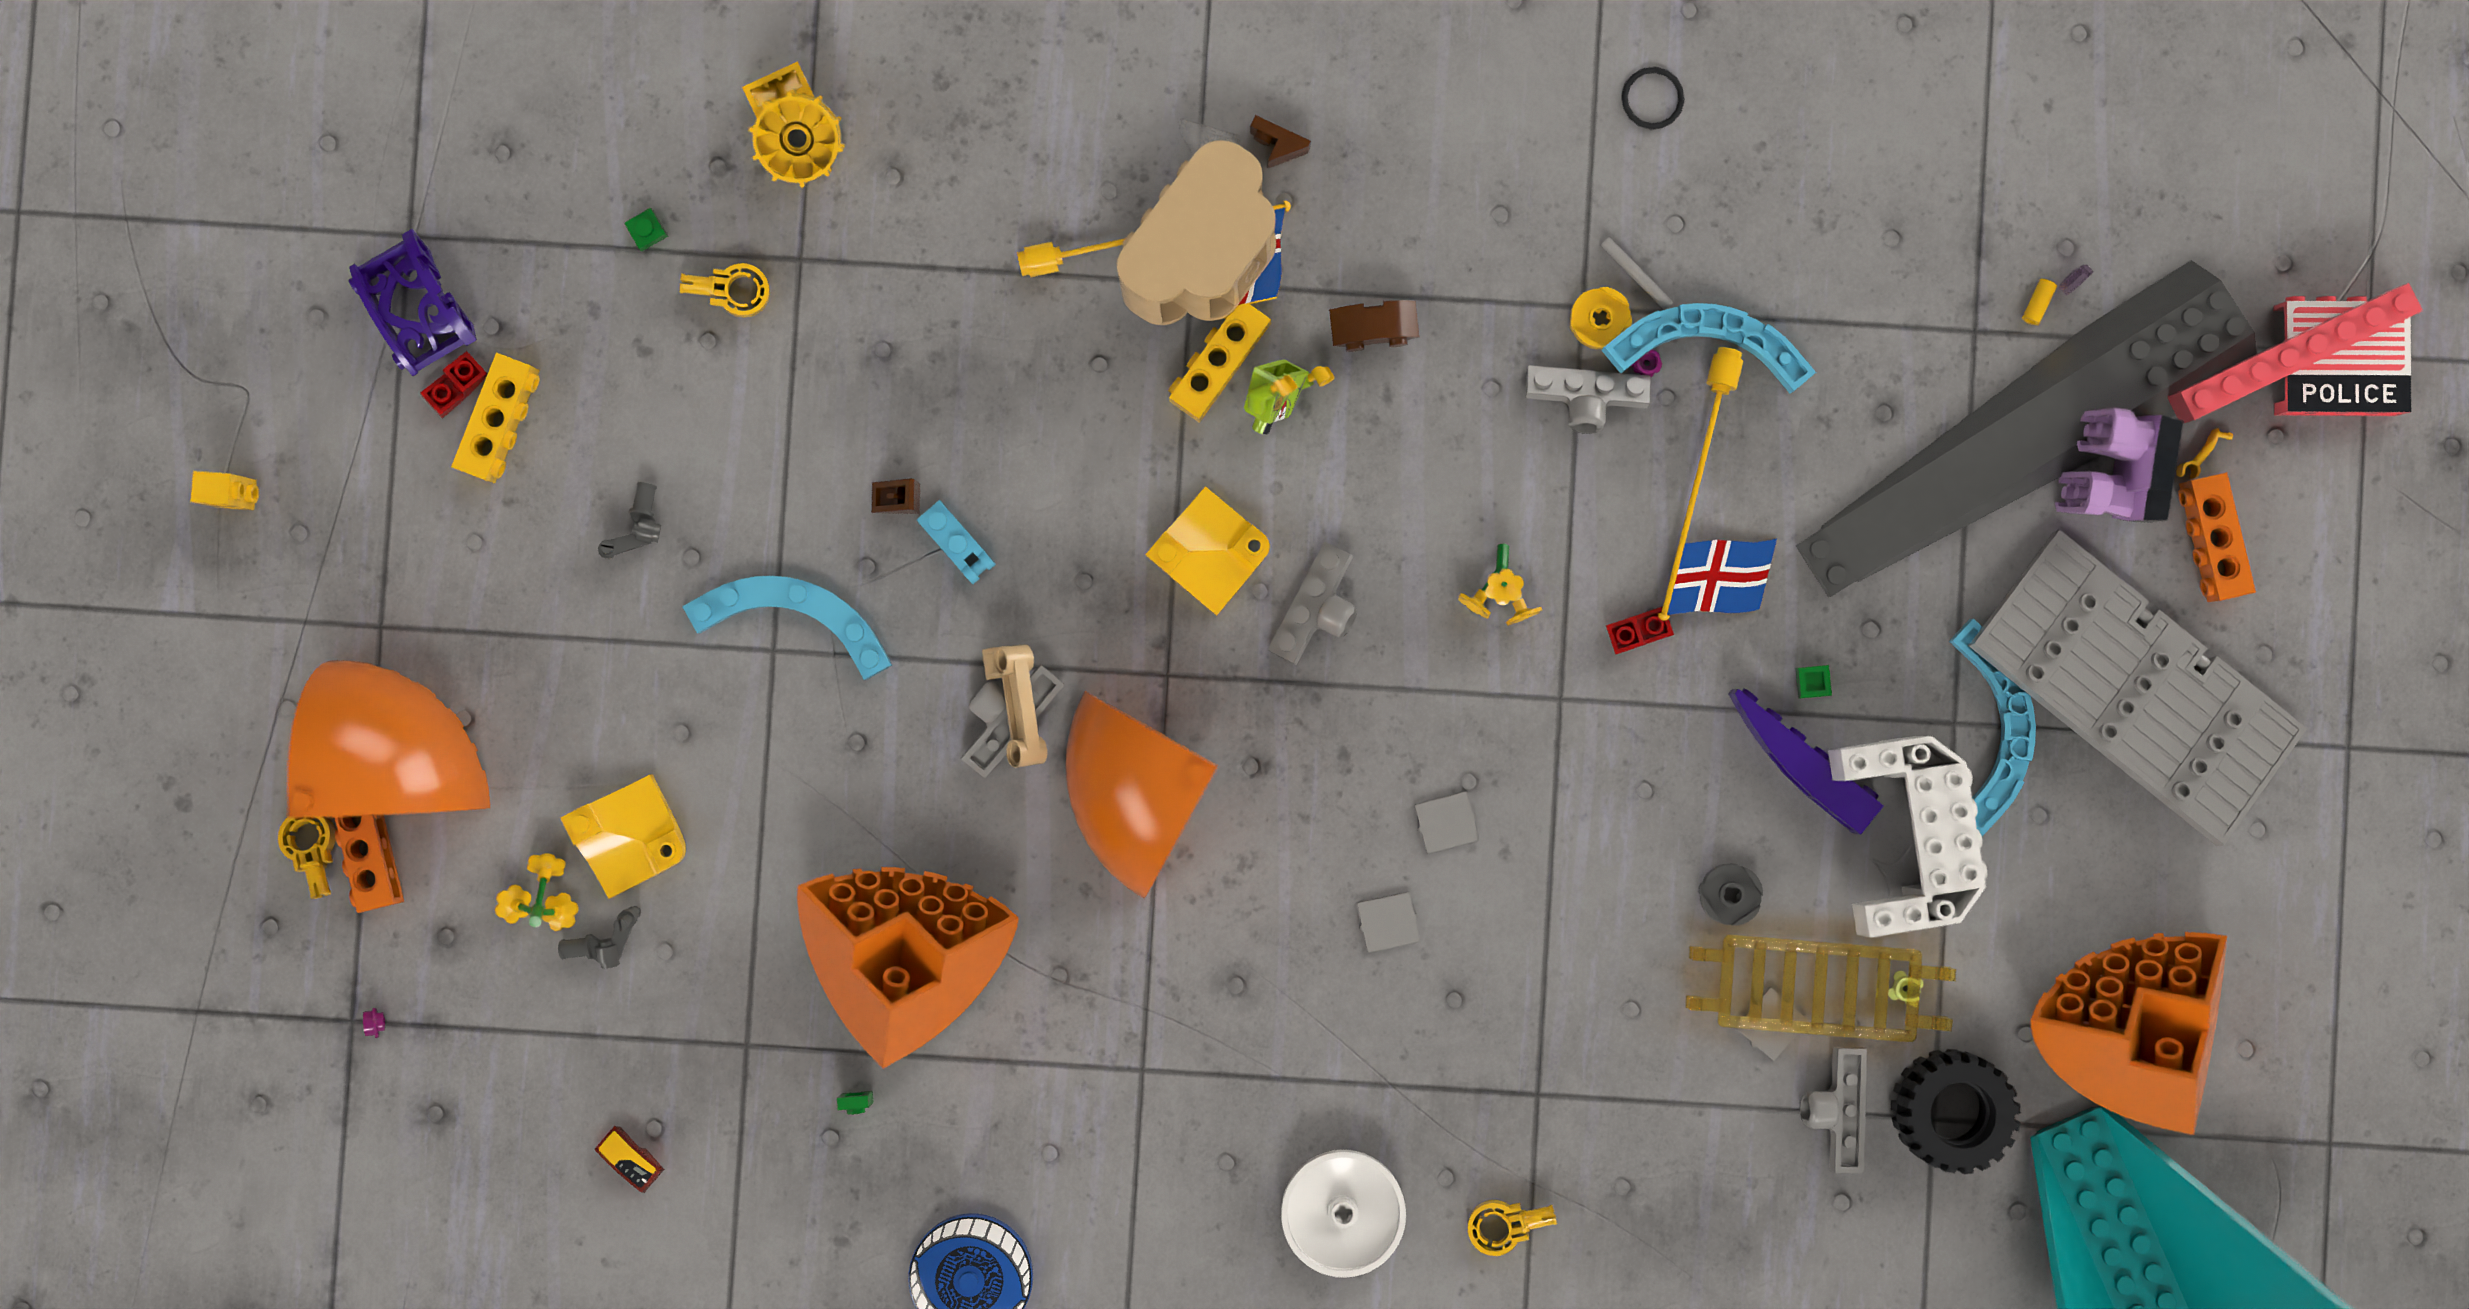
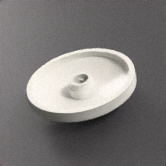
(1343, 1213)

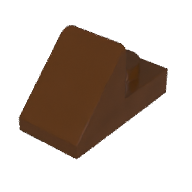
(1287, 144)

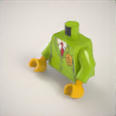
(1276, 389)

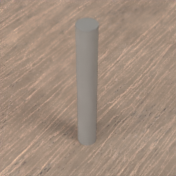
(1636, 273)

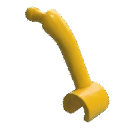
(2209, 445)

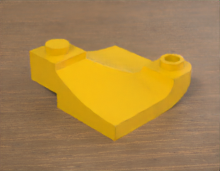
(1209, 550)
(626, 835)

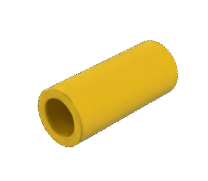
(2039, 302)

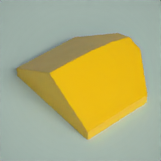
(776, 86)

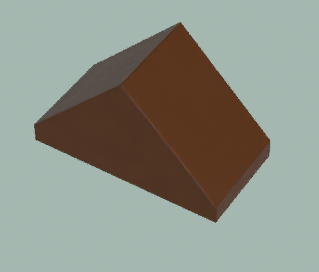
(896, 496)

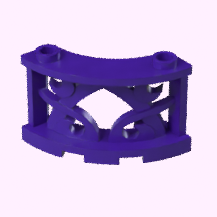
(405, 258)

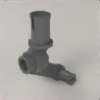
(644, 527)
(604, 951)

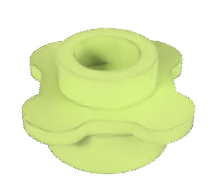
(1900, 981)

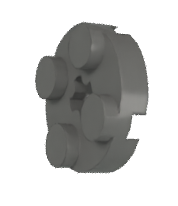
(1748, 898)

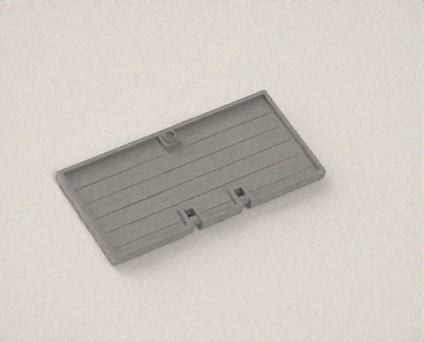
(2132, 690)

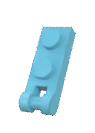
(955, 541)

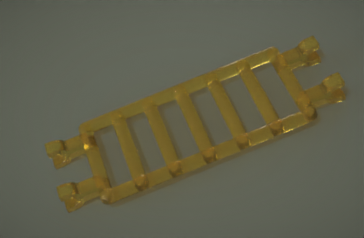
(1822, 950)

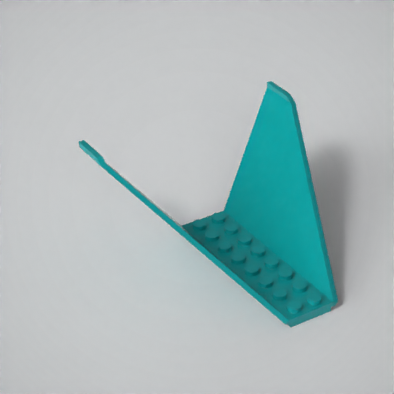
(2147, 1234)

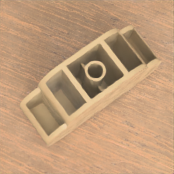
(1200, 240)

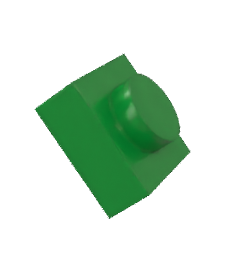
(646, 229)
(1813, 681)
(855, 1102)

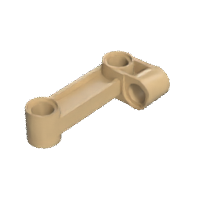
(1013, 666)

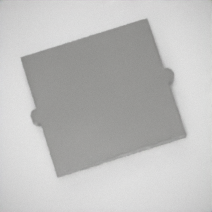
(1446, 822)
(1388, 922)
(1771, 1042)

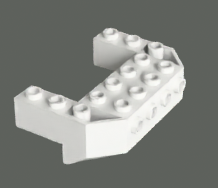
(1942, 831)

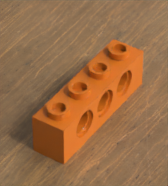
(2230, 546)
(379, 860)

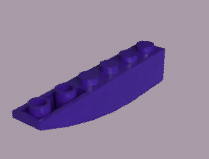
(1807, 767)

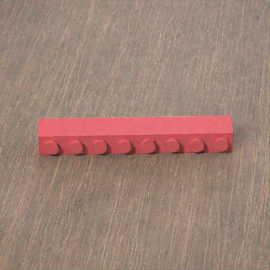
(2295, 353)

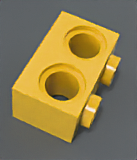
(224, 490)

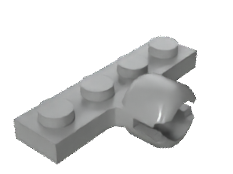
(1587, 393)
(1316, 606)
(990, 706)
(1841, 1109)

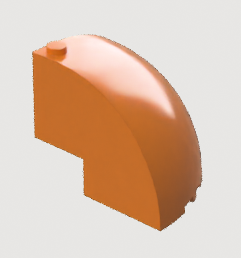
(378, 748)
(1130, 790)
(901, 952)
(2137, 1026)

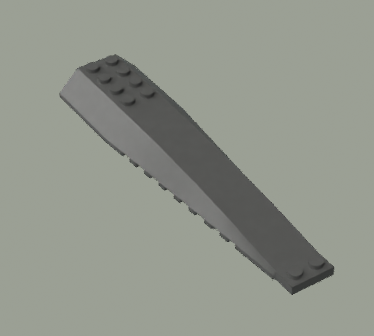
(2030, 430)

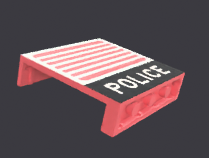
(2355, 381)

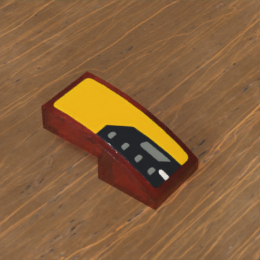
(628, 1159)

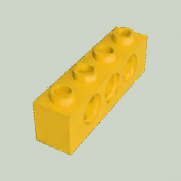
(1199, 402)
(489, 403)

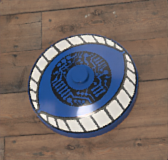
(971, 1265)

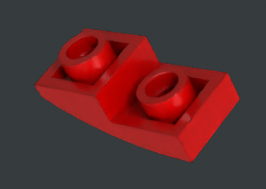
(454, 385)
(1638, 630)

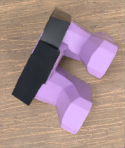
(2143, 467)

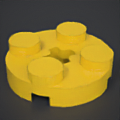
(1597, 300)

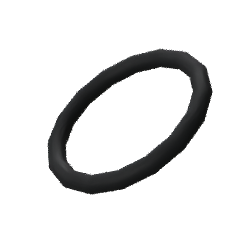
(1671, 77)

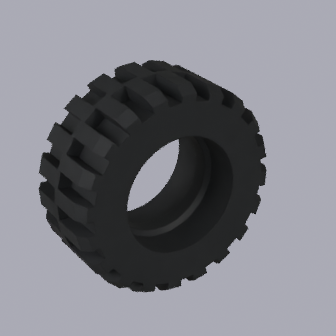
(1995, 1118)

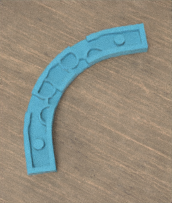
(1714, 322)
(799, 596)
(2016, 740)

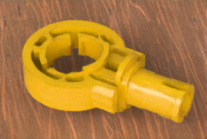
(708, 287)
(319, 852)
(1510, 1213)

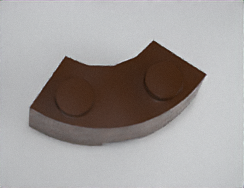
(1387, 323)

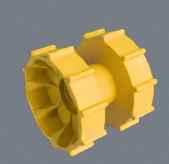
(783, 158)

